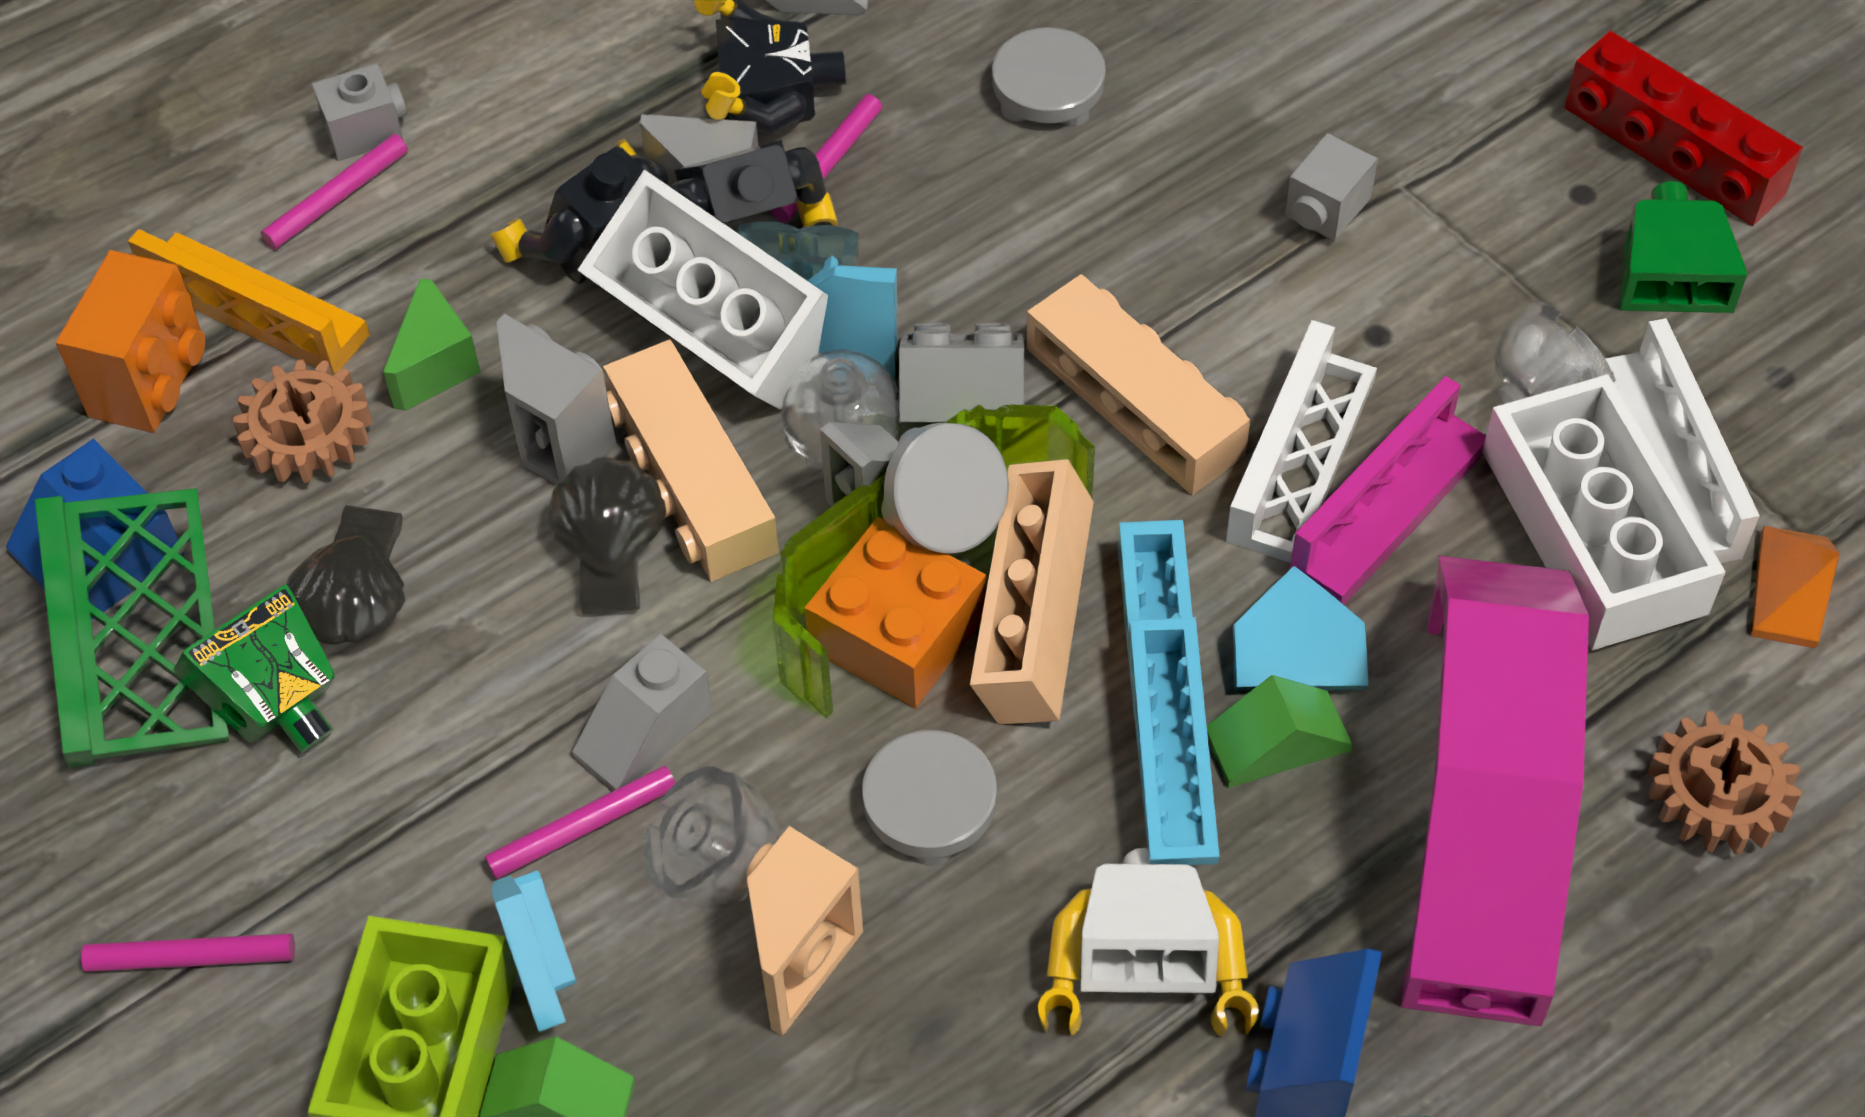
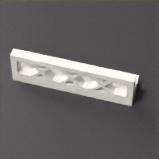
(1284, 431)
(1686, 439)

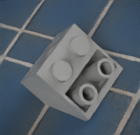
(958, 370)
(553, 401)

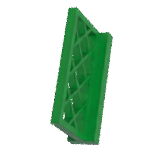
(71, 622)

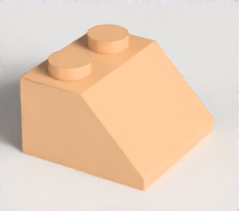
(803, 920)

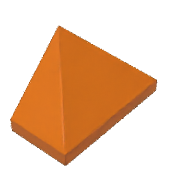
(1792, 586)

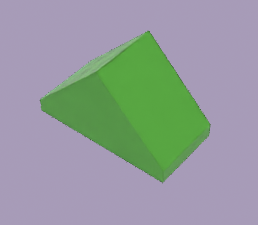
(430, 350)
(1276, 730)
(555, 1081)

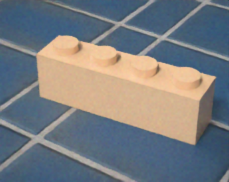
(1138, 383)
(692, 459)
(1033, 594)

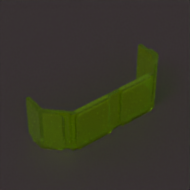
(817, 549)

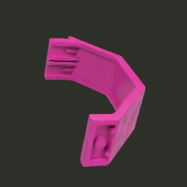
(1500, 791)

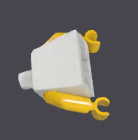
(1147, 933)

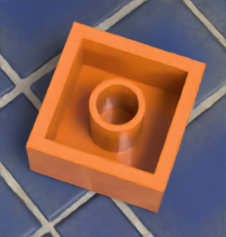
(131, 341)
(896, 612)

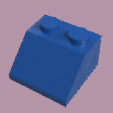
(82, 476)
(1316, 1036)

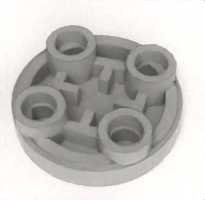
(1048, 76)
(945, 487)
(929, 794)

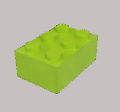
(416, 1023)

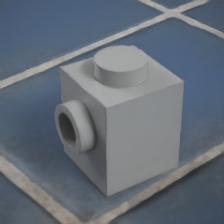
(359, 110)
(1330, 186)

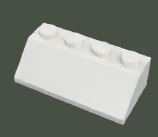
(708, 288)

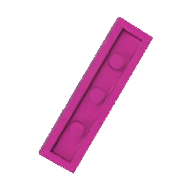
(1388, 495)

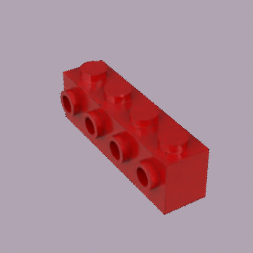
(1682, 127)

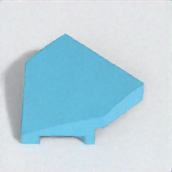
(860, 310)
(1300, 636)
(534, 944)

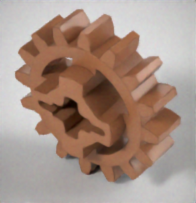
(303, 421)
(1757, 788)

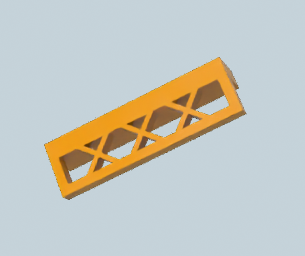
(258, 302)

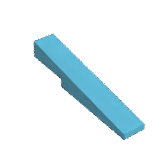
(1167, 694)

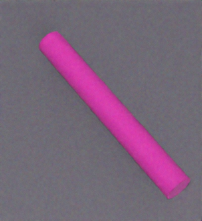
(838, 144)
(334, 191)
(579, 822)
(188, 952)

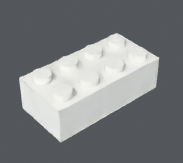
(1603, 509)

